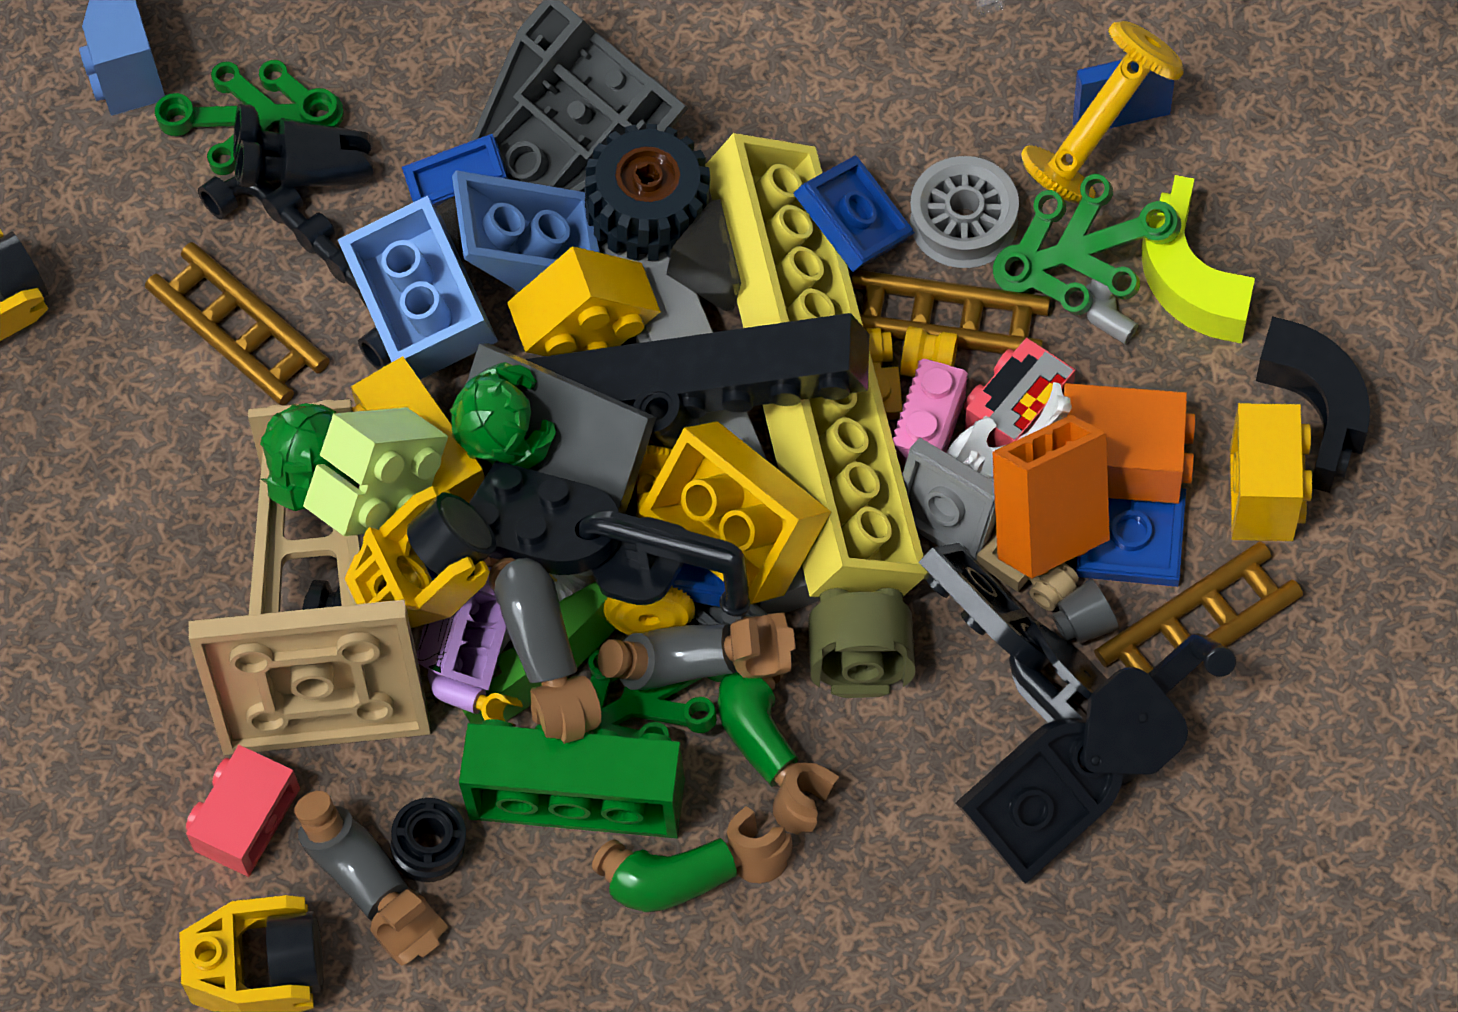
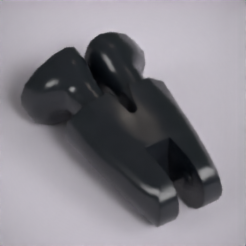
(299, 153)

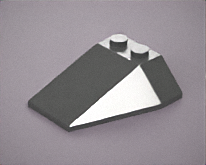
(564, 96)

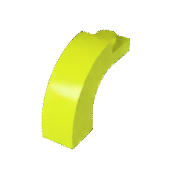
(1188, 288)

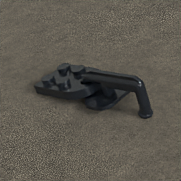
(580, 530)
(1027, 641)
(1041, 794)

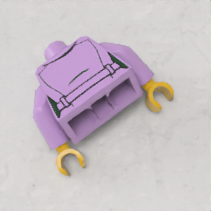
(464, 654)

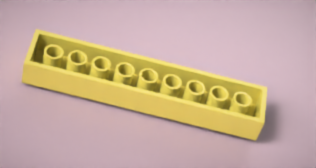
(825, 446)

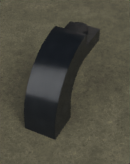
(1330, 381)

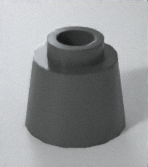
(1084, 614)

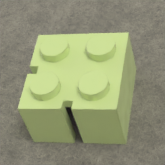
(386, 453)

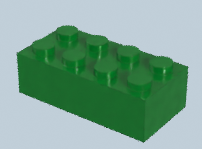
(578, 785)

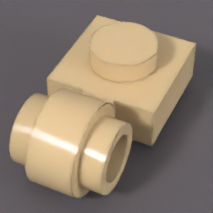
(1046, 588)

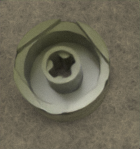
(861, 642)

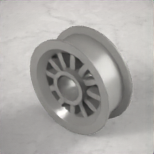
(970, 185)

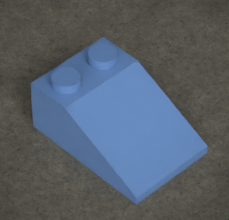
(119, 56)
(518, 225)

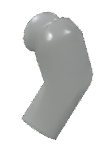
(1105, 315)

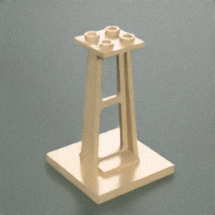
(310, 671)

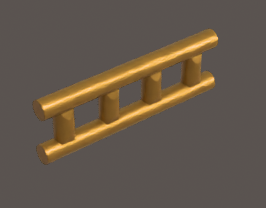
(972, 297)
(237, 351)
(1206, 593)

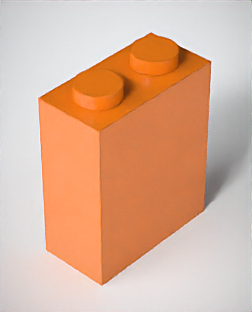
(1142, 436)
(1051, 496)

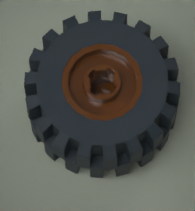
(645, 190)

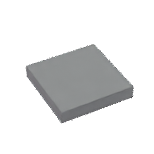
(949, 498)

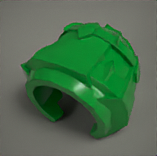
(495, 415)
(293, 450)

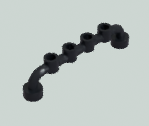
(311, 233)

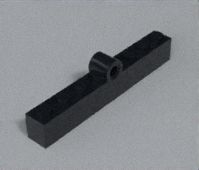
(725, 370)

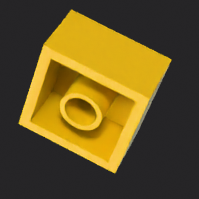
(583, 304)
(1269, 472)

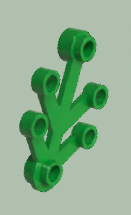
(304, 105)
(1077, 247)
(650, 706)

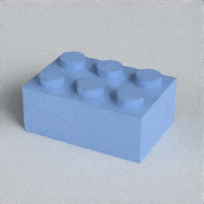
(417, 288)

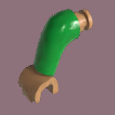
(746, 717)
(662, 882)

